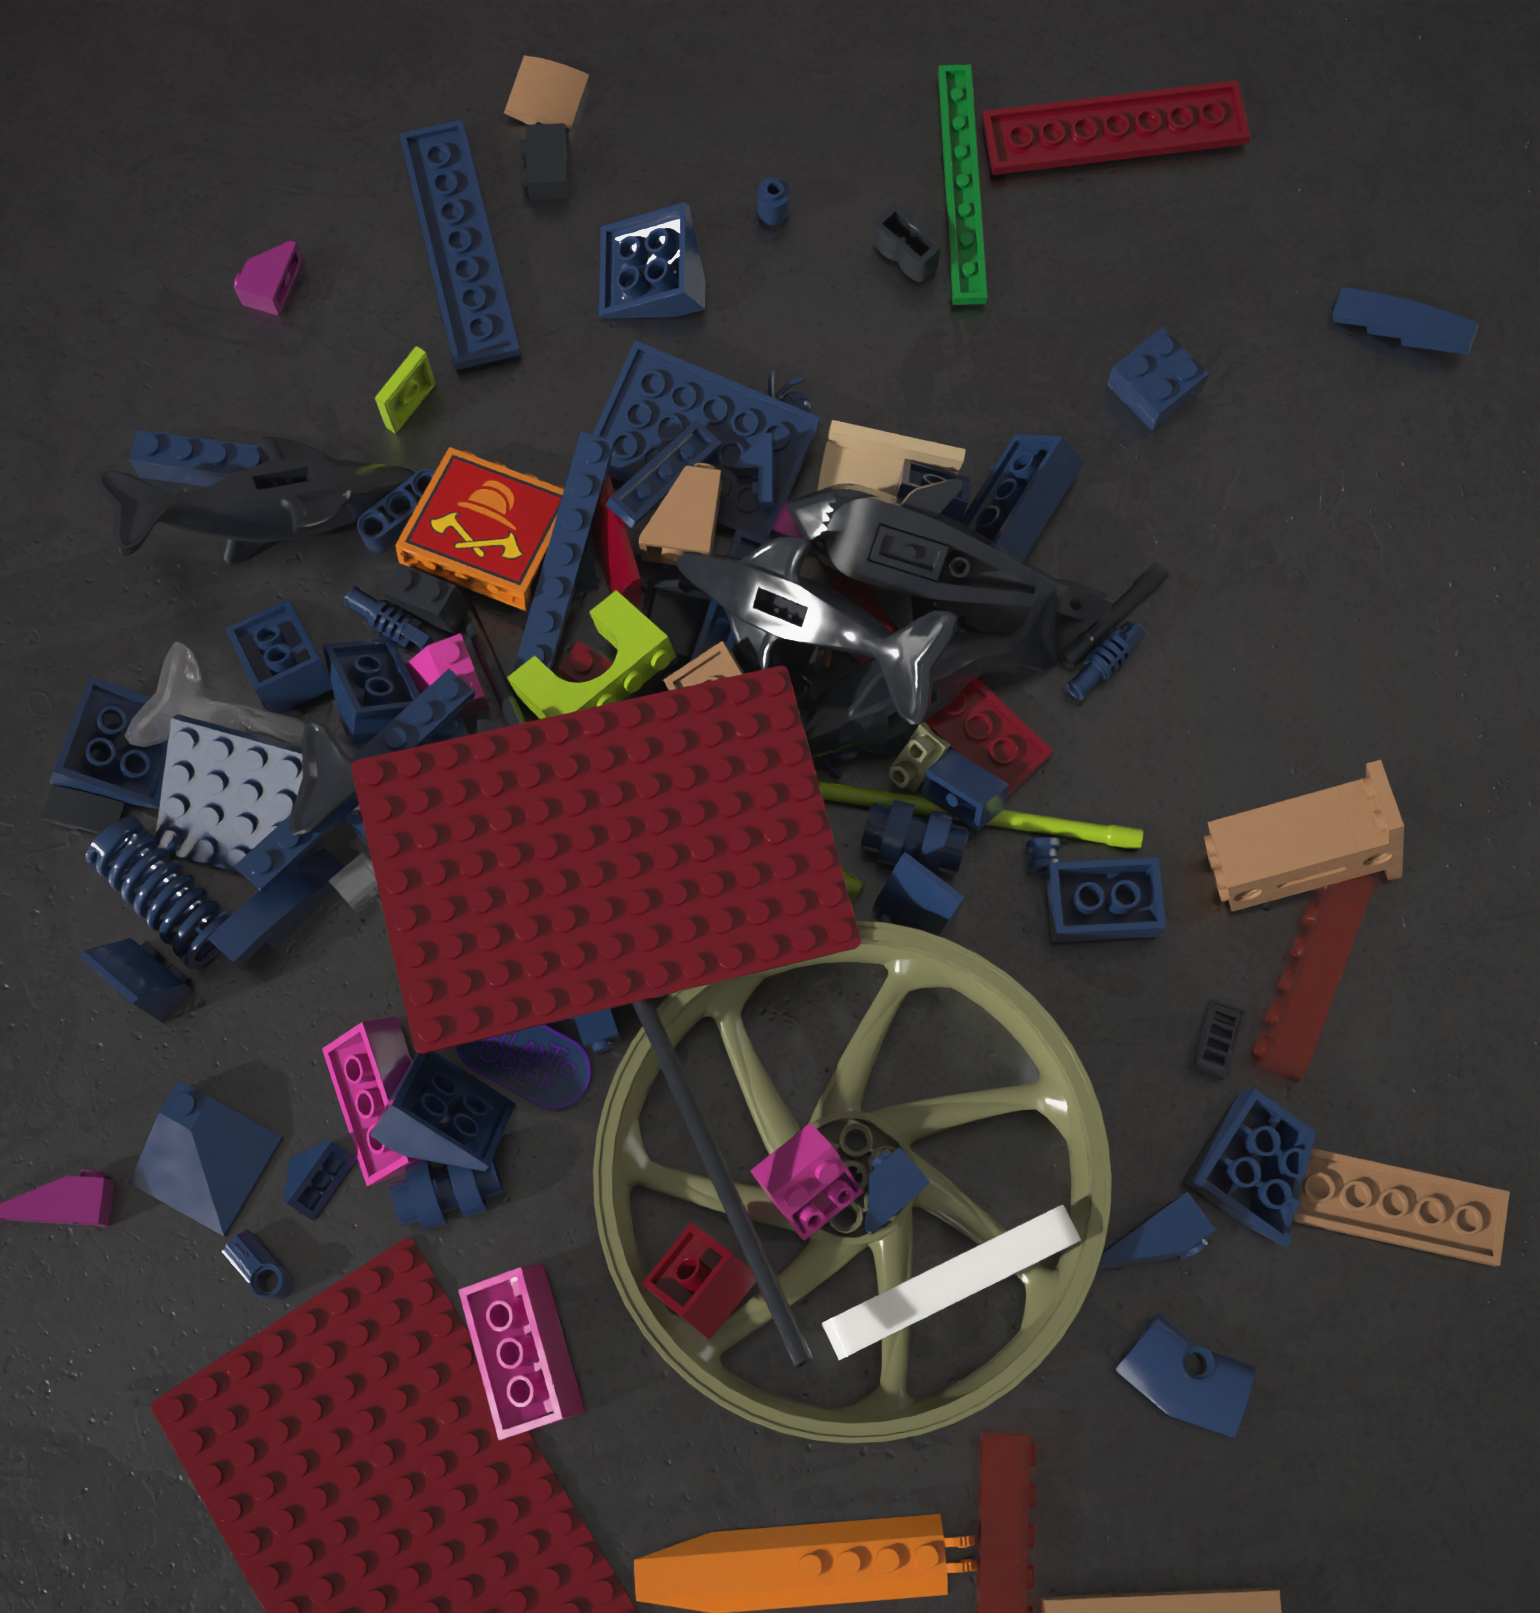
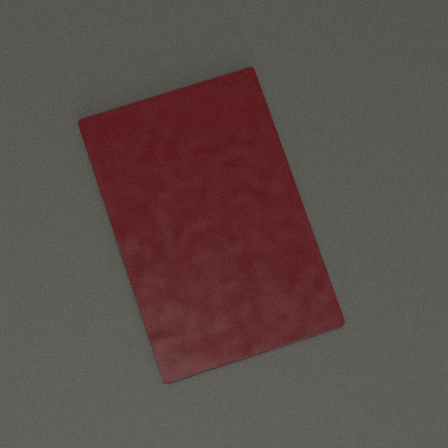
(602, 858)
(367, 1465)

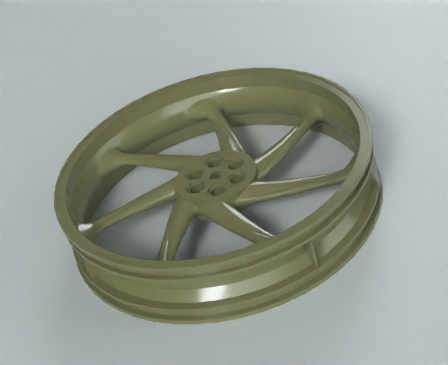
(1052, 1294)

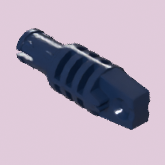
(388, 619)
(1106, 658)

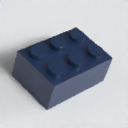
(1105, 899)

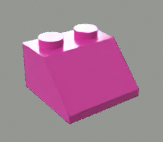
(440, 656)

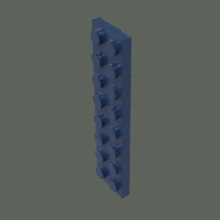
(459, 245)

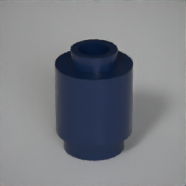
(773, 200)

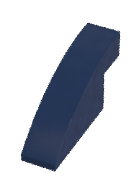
(279, 910)

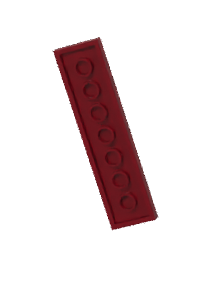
(1115, 127)
(976, 720)

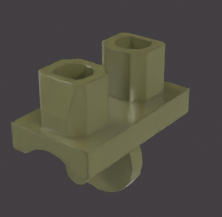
(916, 757)

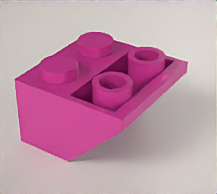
(807, 1181)

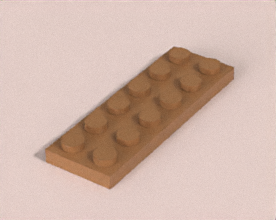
(1403, 1207)

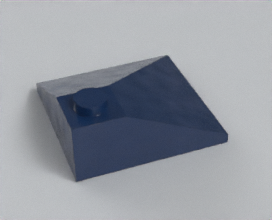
(651, 266)
(98, 755)
(443, 1115)
(203, 1158)

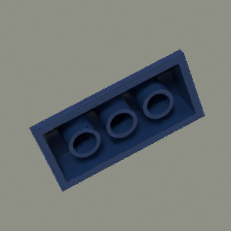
(1023, 491)

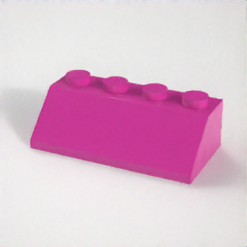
(365, 1072)
(521, 1351)

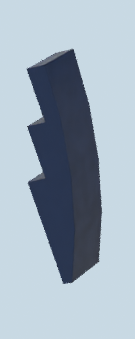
(1405, 319)

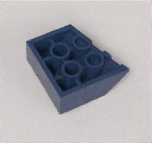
(1255, 1165)

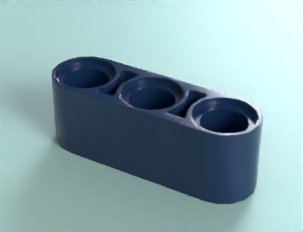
(384, 515)

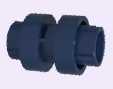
(930, 842)
(432, 1192)

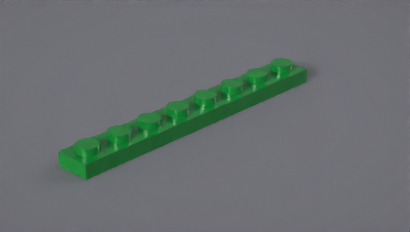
(962, 185)

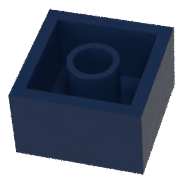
(1157, 378)

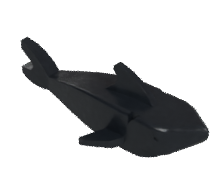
(920, 552)

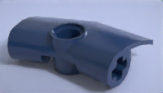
(1209, 1399)

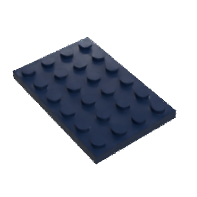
(664, 395)

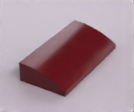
(615, 550)

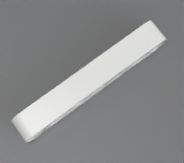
(950, 1282)

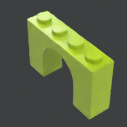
(640, 655)

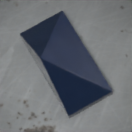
(315, 1176)

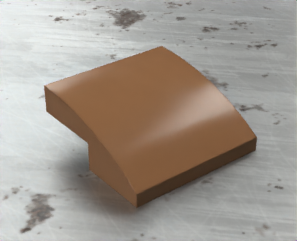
(546, 92)

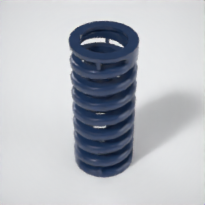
(159, 880)

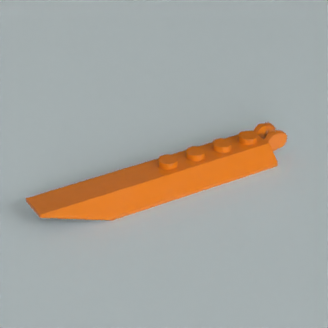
(803, 1565)

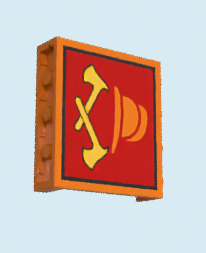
(482, 527)

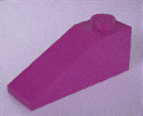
(65, 1201)

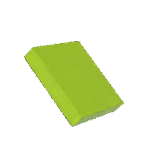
(405, 390)

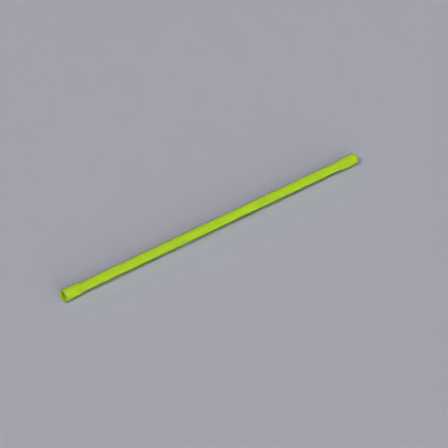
(1111, 835)

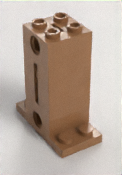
(1308, 841)

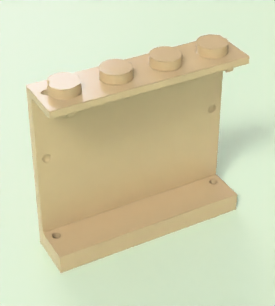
(877, 457)

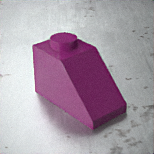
(268, 278)

